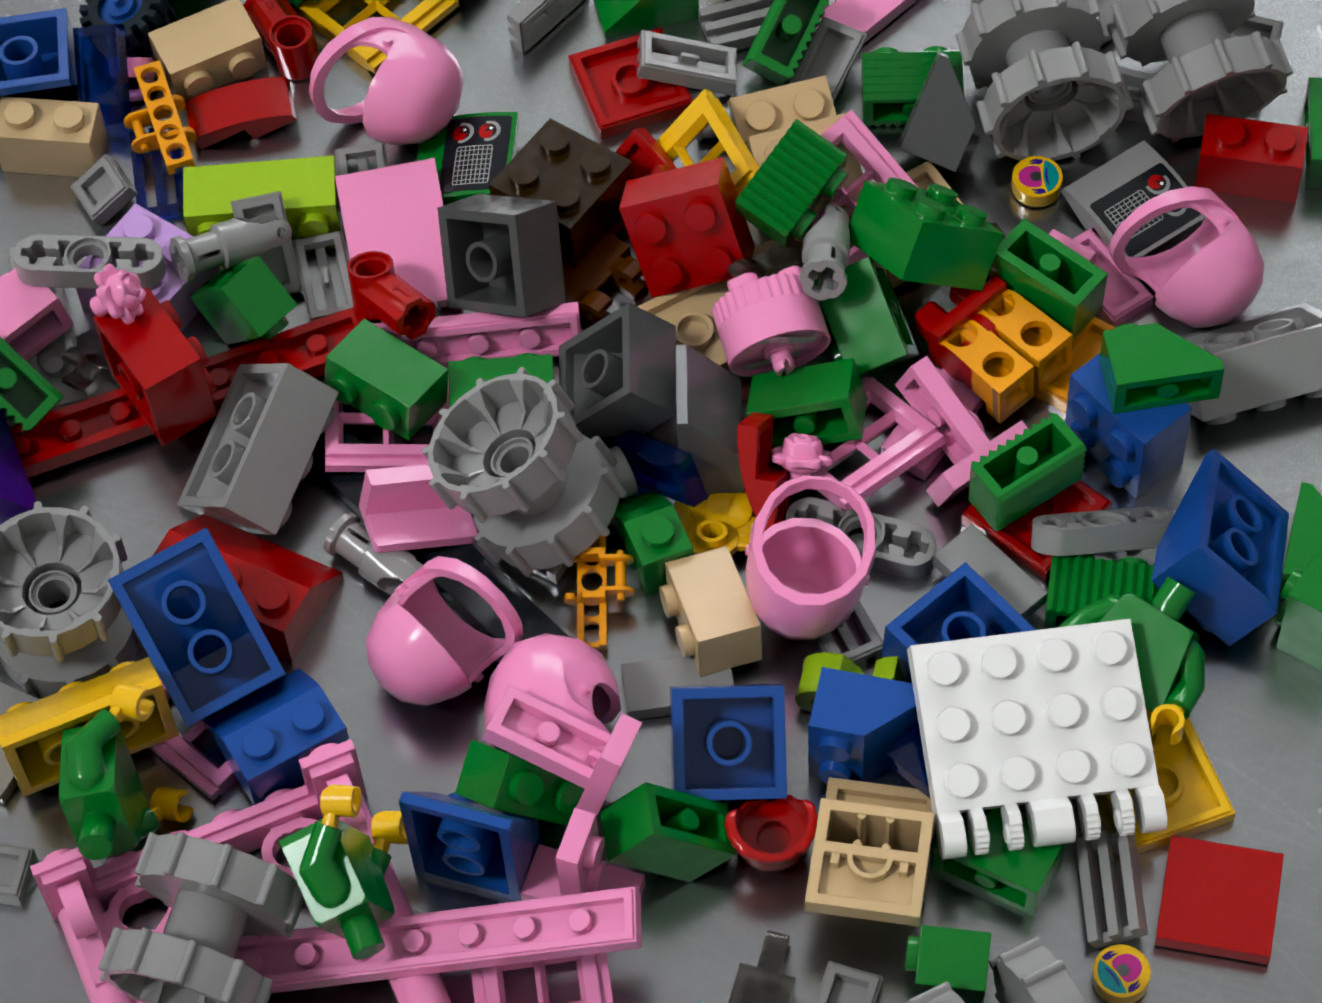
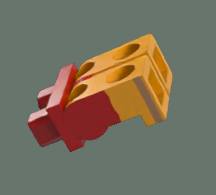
(996, 345)

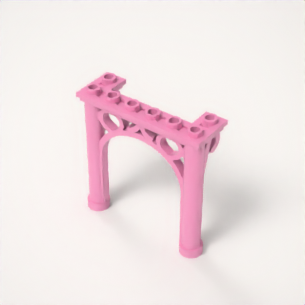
(81, 893)

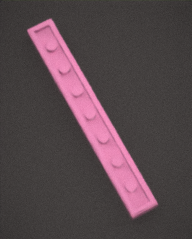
(453, 940)

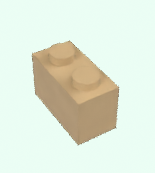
(208, 49)
(50, 136)
(711, 611)

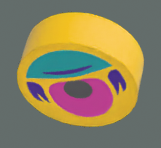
(1037, 181)
(1121, 974)

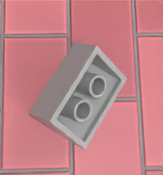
(1263, 361)
(259, 447)

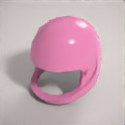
(411, 91)
(1203, 277)
(806, 571)
(424, 648)
(559, 673)

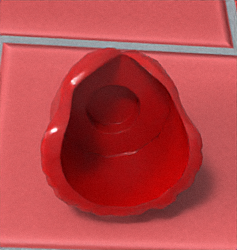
(772, 832)

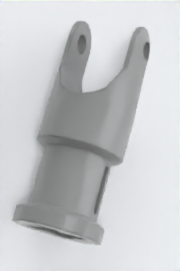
(227, 244)
(826, 254)
(353, 543)

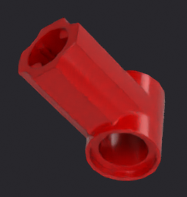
(285, 36)
(386, 296)

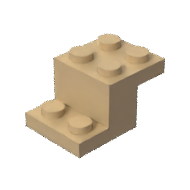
(769, 113)
(871, 852)

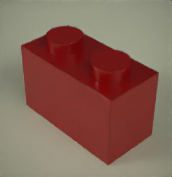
(1251, 158)

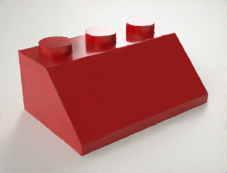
(278, 584)

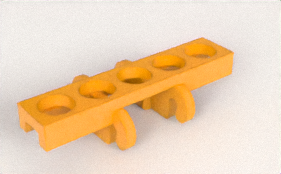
(151, 115)
(598, 553)

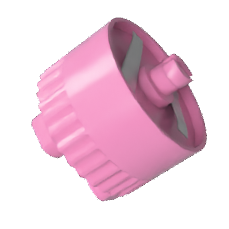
(769, 324)

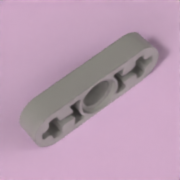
(53, 248)
(1100, 531)
(902, 534)

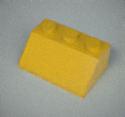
(34, 729)

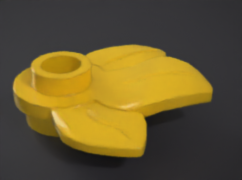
(718, 522)

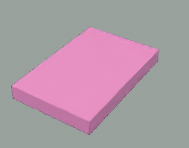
(398, 215)

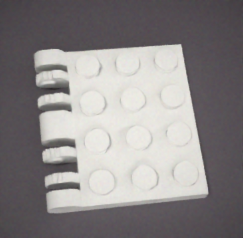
(1032, 727)

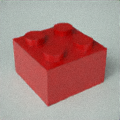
(685, 226)
(159, 369)

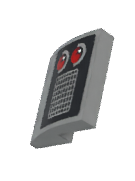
(1121, 186)

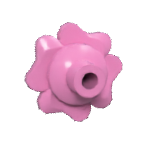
(118, 294)
(801, 455)

